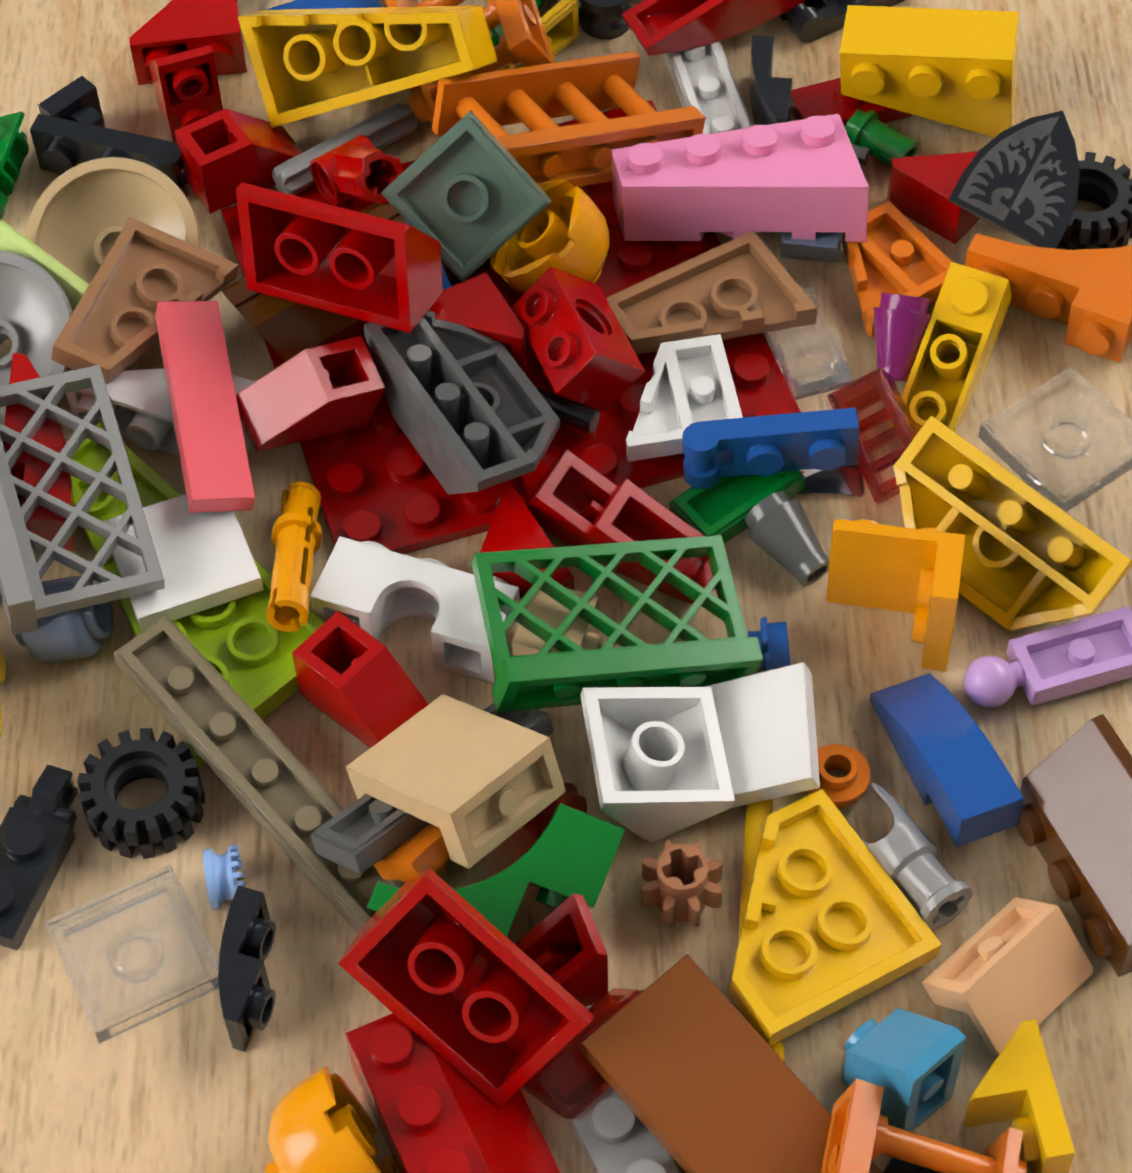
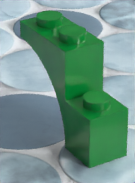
(564, 861)

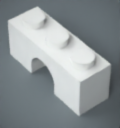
(382, 585)

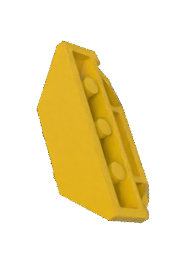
(1021, 551)

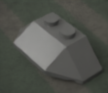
(462, 403)

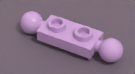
(1056, 661)

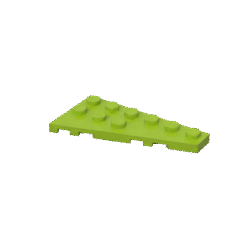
(231, 635)

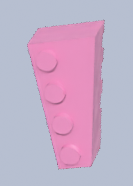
(742, 181)

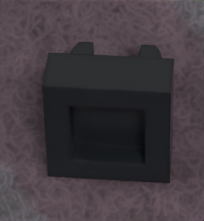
(75, 103)

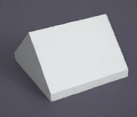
(657, 757)

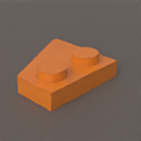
(893, 261)

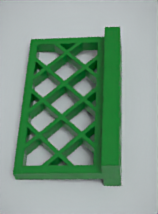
(559, 677)

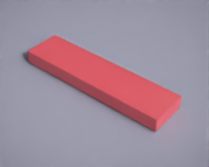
(204, 407)

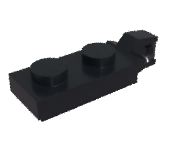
(32, 850)

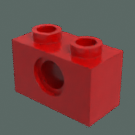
(577, 339)

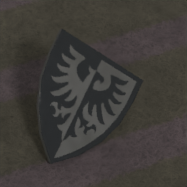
(1025, 180)

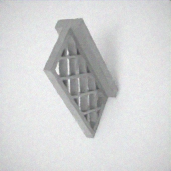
(19, 572)

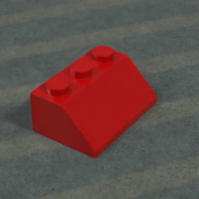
(337, 258)
(463, 986)
(435, 1114)

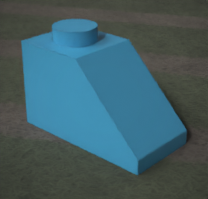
(911, 1059)

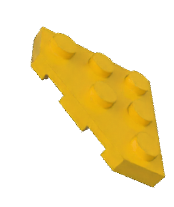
(819, 923)

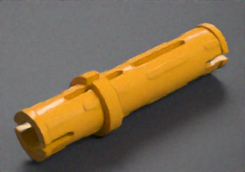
(296, 539)

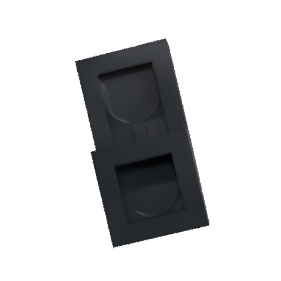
(768, 95)

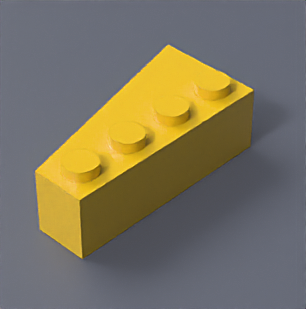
(349, 55)

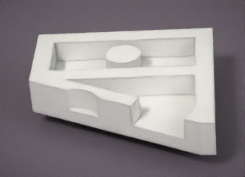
(686, 387)

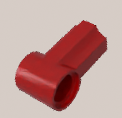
(354, 172)

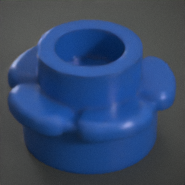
(773, 644)

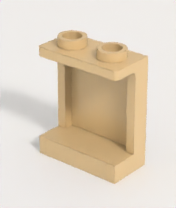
(462, 774)

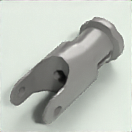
(913, 867)

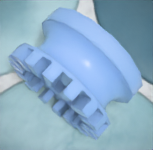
(222, 875)

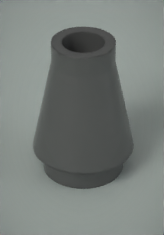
(787, 536)

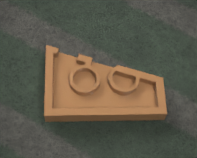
(724, 292)
(118, 310)

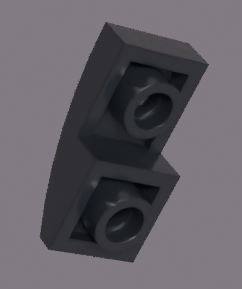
(242, 975)

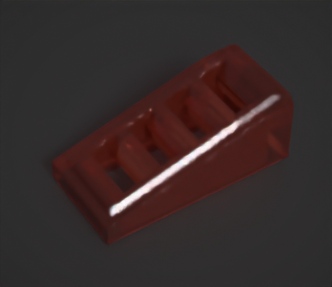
(863, 394)

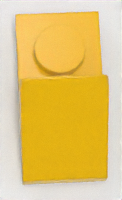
(1024, 1091)

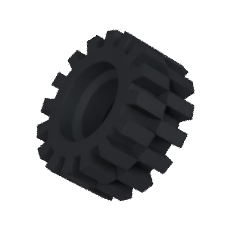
(1112, 192)
(132, 762)

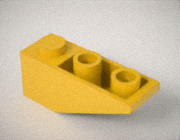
(956, 346)

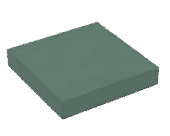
(467, 195)

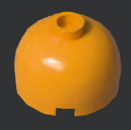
(563, 235)
(323, 1130)

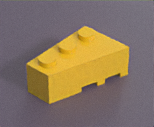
(934, 63)

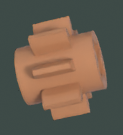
(681, 883)

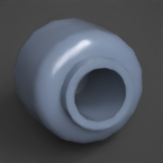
(70, 633)

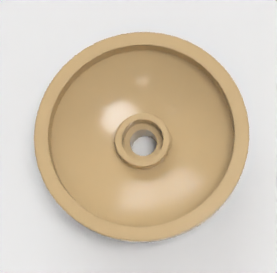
(92, 202)

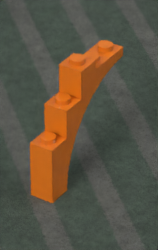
(1074, 287)

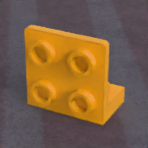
(900, 573)

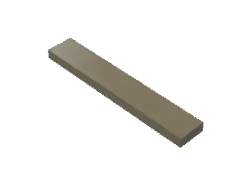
(245, 758)

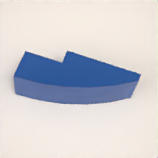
(949, 759)

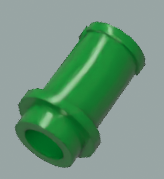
(883, 141)

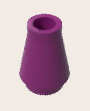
(899, 332)

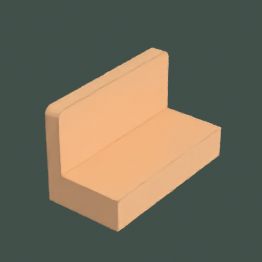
(1012, 970)

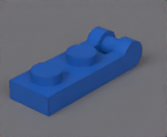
(769, 445)

